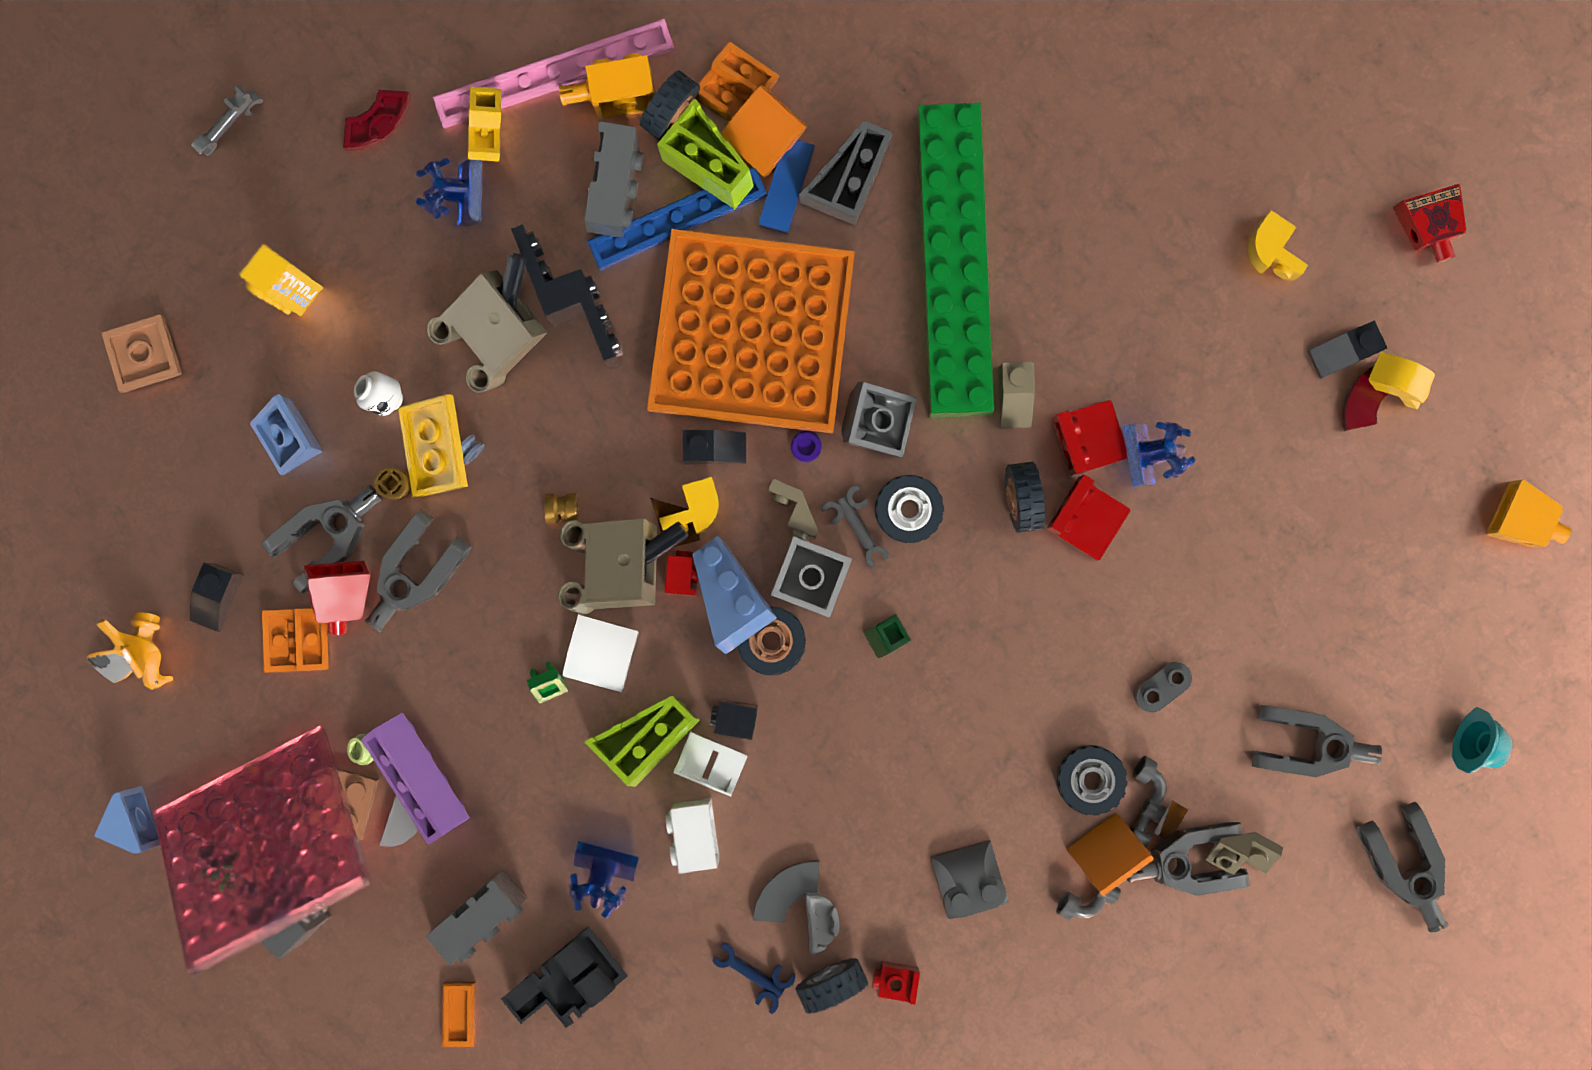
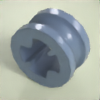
(471, 449)

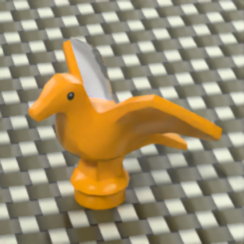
(131, 652)

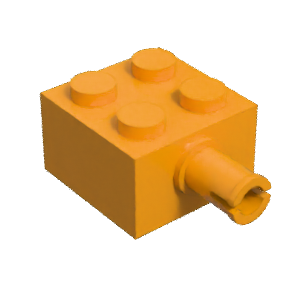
(614, 86)

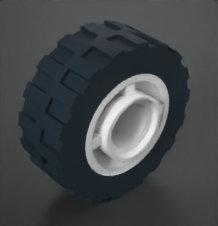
(928, 503)

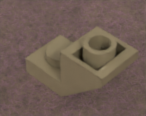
(801, 518)
(1250, 848)

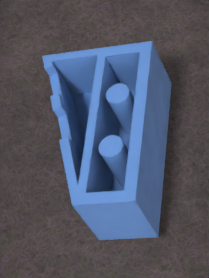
(730, 597)

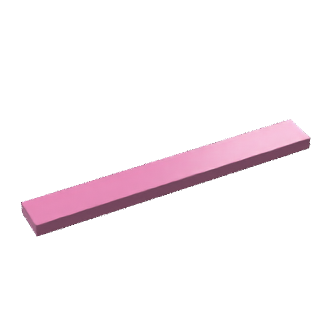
(557, 70)

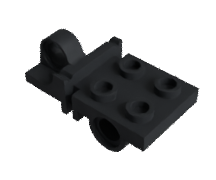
(572, 981)

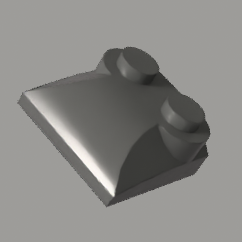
(878, 419)
(969, 880)

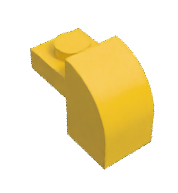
(484, 124)
(1267, 249)
(1402, 378)
(702, 505)

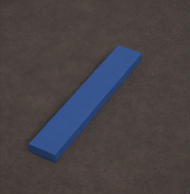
(657, 225)

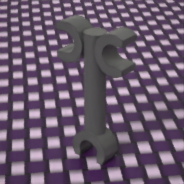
(239, 103)
(846, 507)

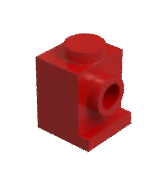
(681, 574)
(906, 974)

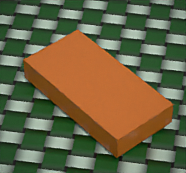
(459, 1014)

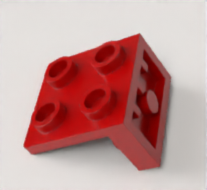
(1090, 437)
(1088, 518)

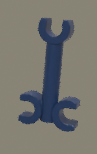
(772, 987)

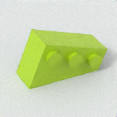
(705, 157)
(643, 740)

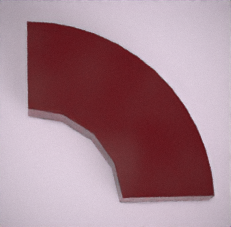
(377, 122)
(1362, 403)

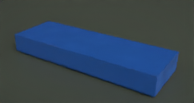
(786, 187)

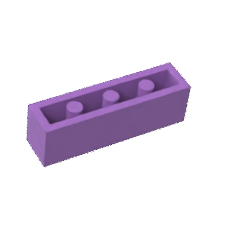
(415, 778)

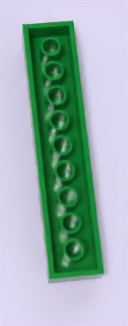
(954, 260)

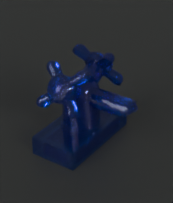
(464, 190)
(1144, 453)
(603, 867)

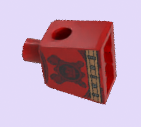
(1433, 220)

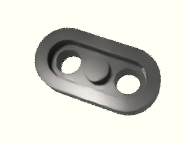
(1163, 686)

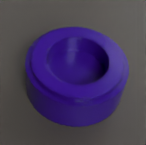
(806, 446)

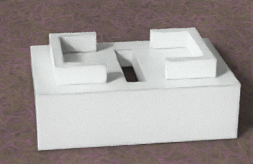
(696, 757)

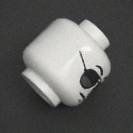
(378, 393)

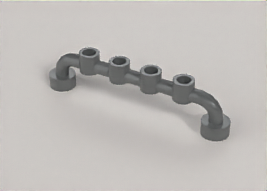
(1151, 811)

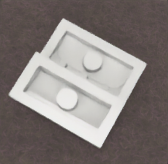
(600, 653)

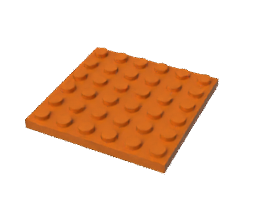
(751, 331)

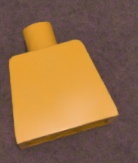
(1528, 517)

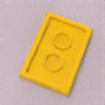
(432, 446)

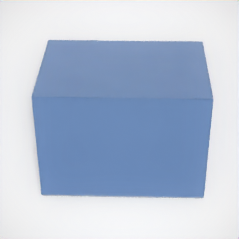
(285, 434)
(129, 822)

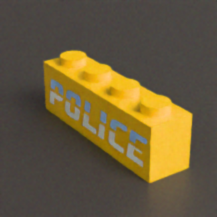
(280, 282)

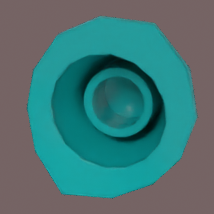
(1480, 742)

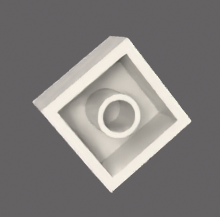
(694, 835)

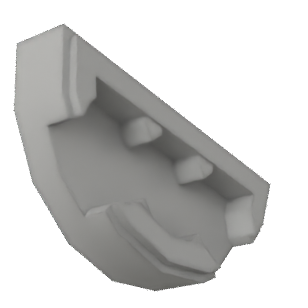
(398, 826)
(822, 921)

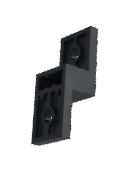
(568, 296)

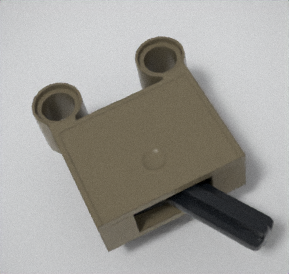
(491, 323)
(618, 562)

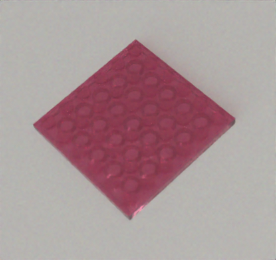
(259, 850)

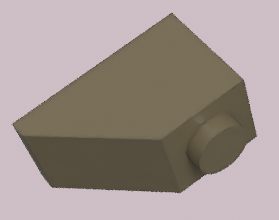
(1016, 394)

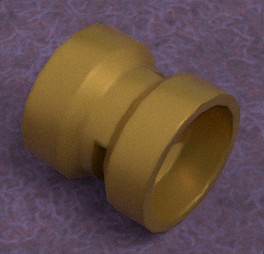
(398, 484)
(561, 508)

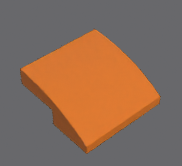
(733, 80)
(763, 130)
(294, 641)
(1109, 854)

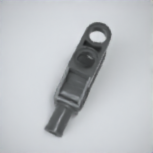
(325, 513)
(391, 573)
(1322, 762)
(1177, 847)
(1431, 870)

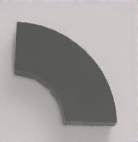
(785, 889)

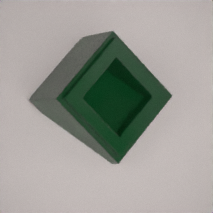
(887, 636)

